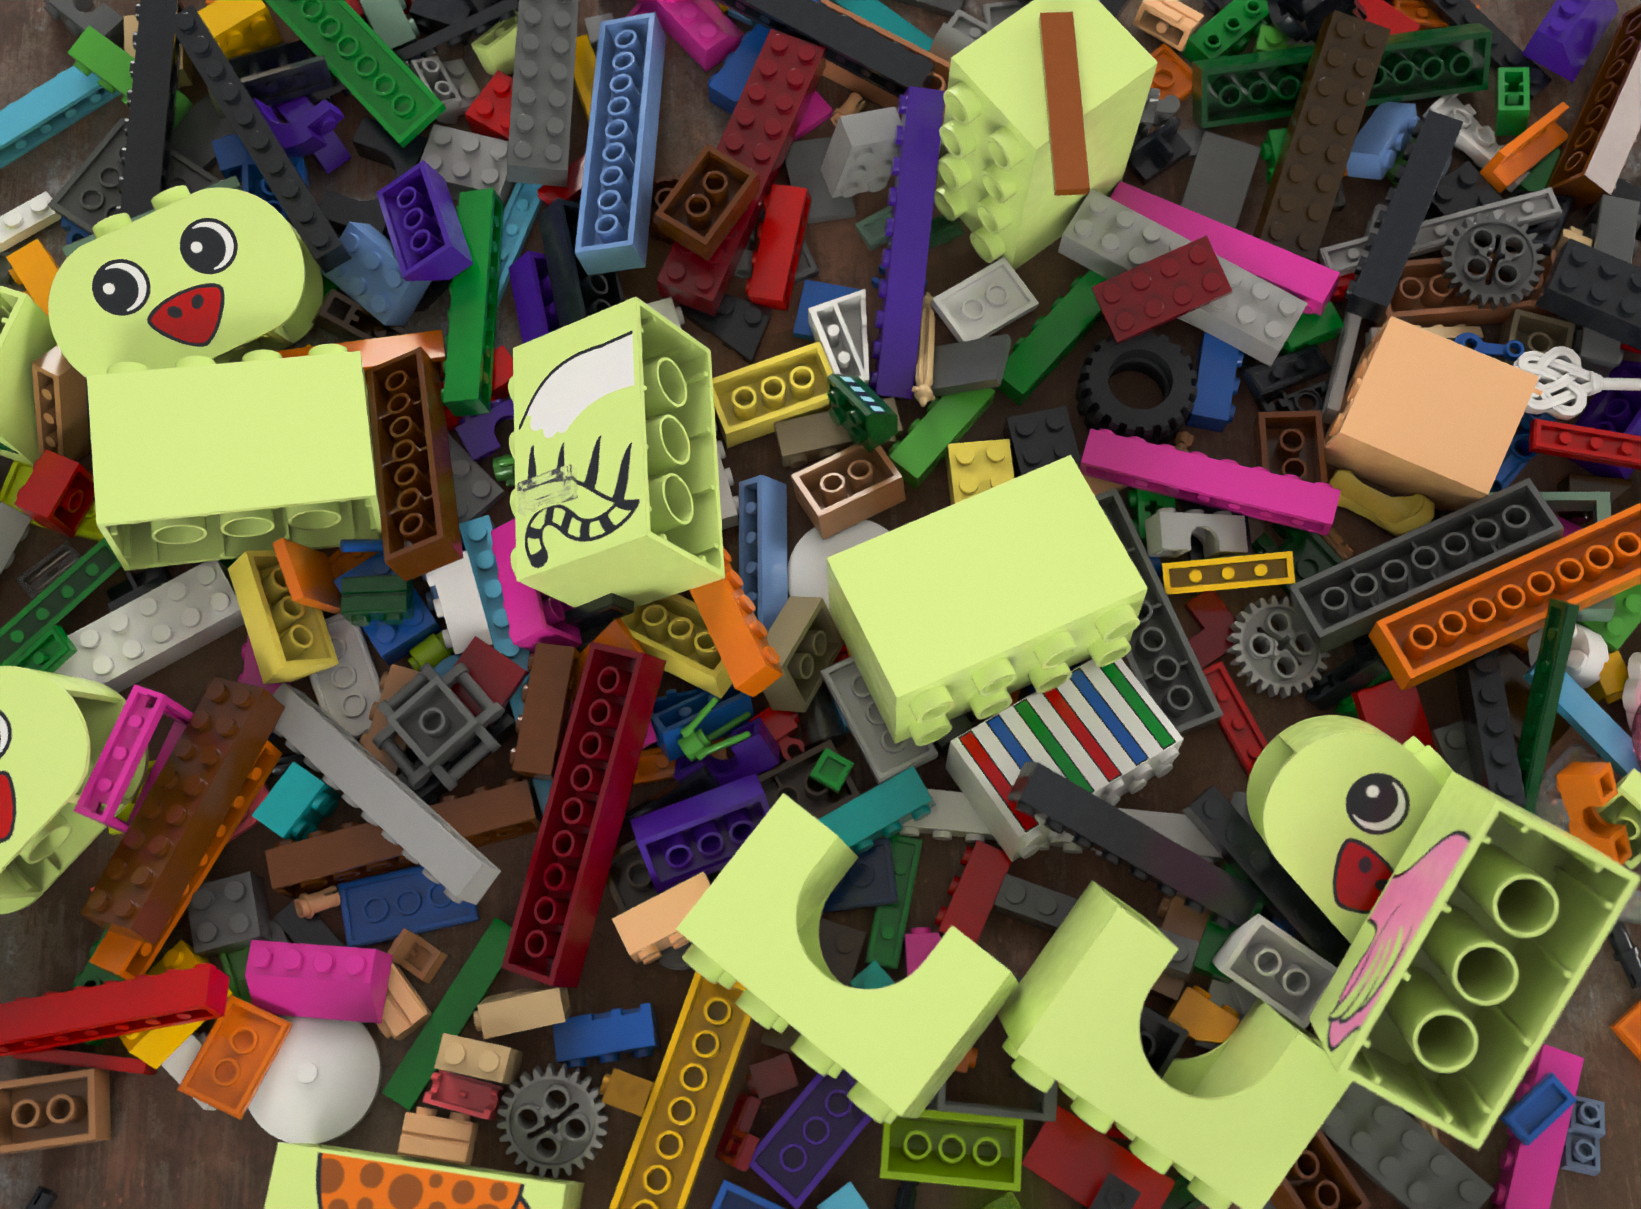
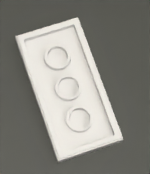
(353, 684)

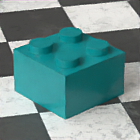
(297, 804)

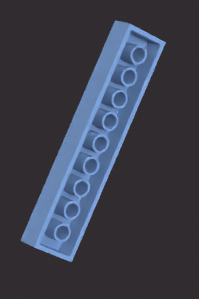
(621, 145)

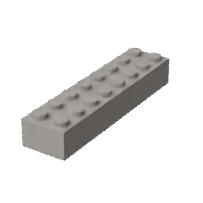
(1116, 239)

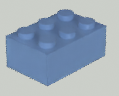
(375, 277)

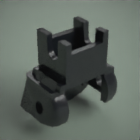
(1286, 12)

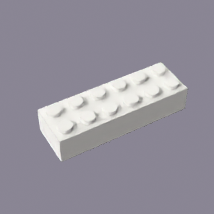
(156, 628)

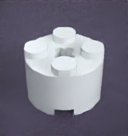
(1585, 656)

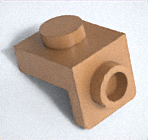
(417, 955)

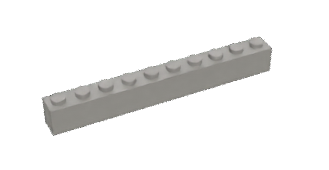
(383, 798)

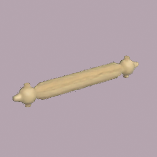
(925, 354)

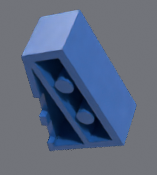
(678, 710)
(607, 1036)

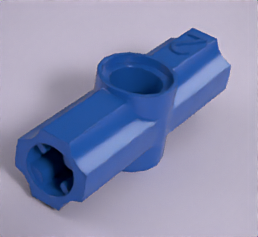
(1513, 462)

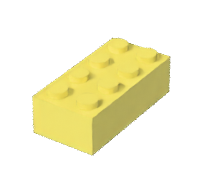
(770, 392)
(977, 467)
(677, 634)

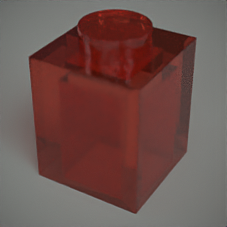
(772, 1077)

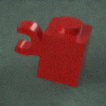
(782, 727)

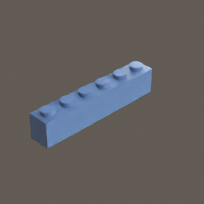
(763, 545)

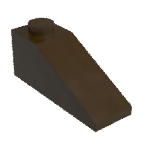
(350, 320)

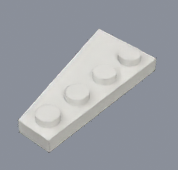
(1473, 138)

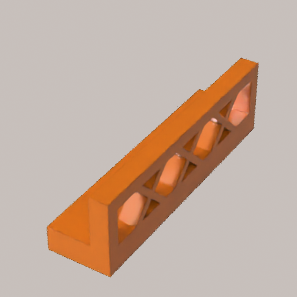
(1526, 150)

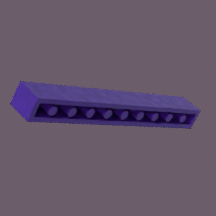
(908, 242)

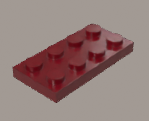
(1161, 289)

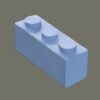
(1382, 140)

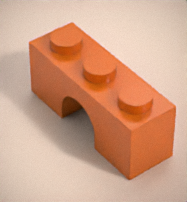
(1582, 790)

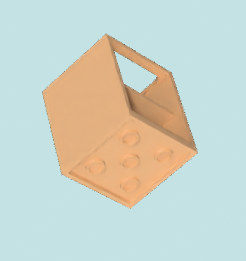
(1428, 416)

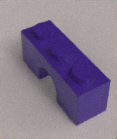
(479, 431)
(752, 756)

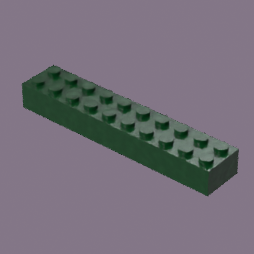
(1411, 68)

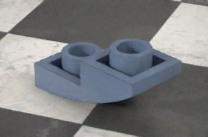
(1583, 1137)

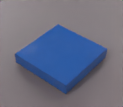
(812, 295)

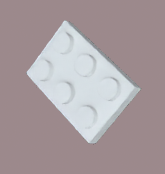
(984, 302)

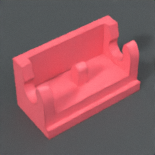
(464, 1095)

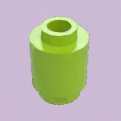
(429, 650)

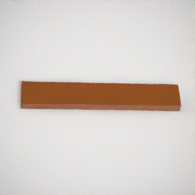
(1064, 104)

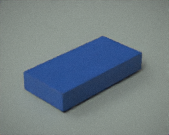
(1538, 1109)

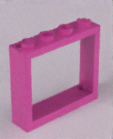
(124, 752)

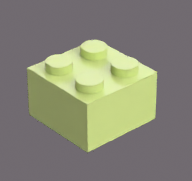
(1626, 809)

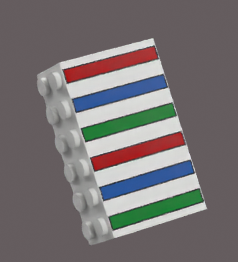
(1090, 730)

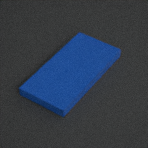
(385, 904)

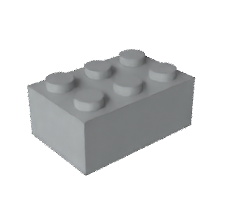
(861, 152)
(468, 161)

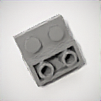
(957, 35)
(449, 83)

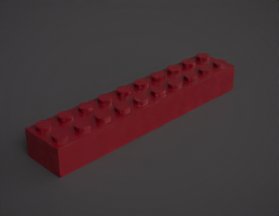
(759, 139)
(583, 815)

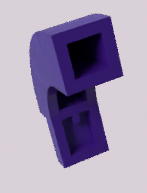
(305, 134)
(330, 156)

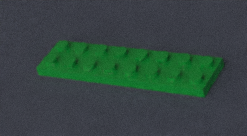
(363, 64)

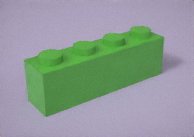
(112, 66)
(928, 438)

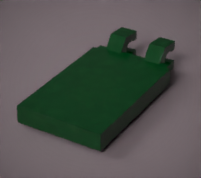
(1309, 551)

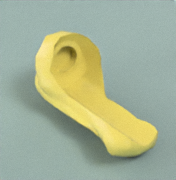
(1390, 513)

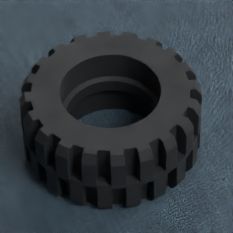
(1149, 356)

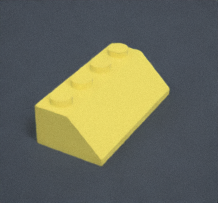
(284, 635)

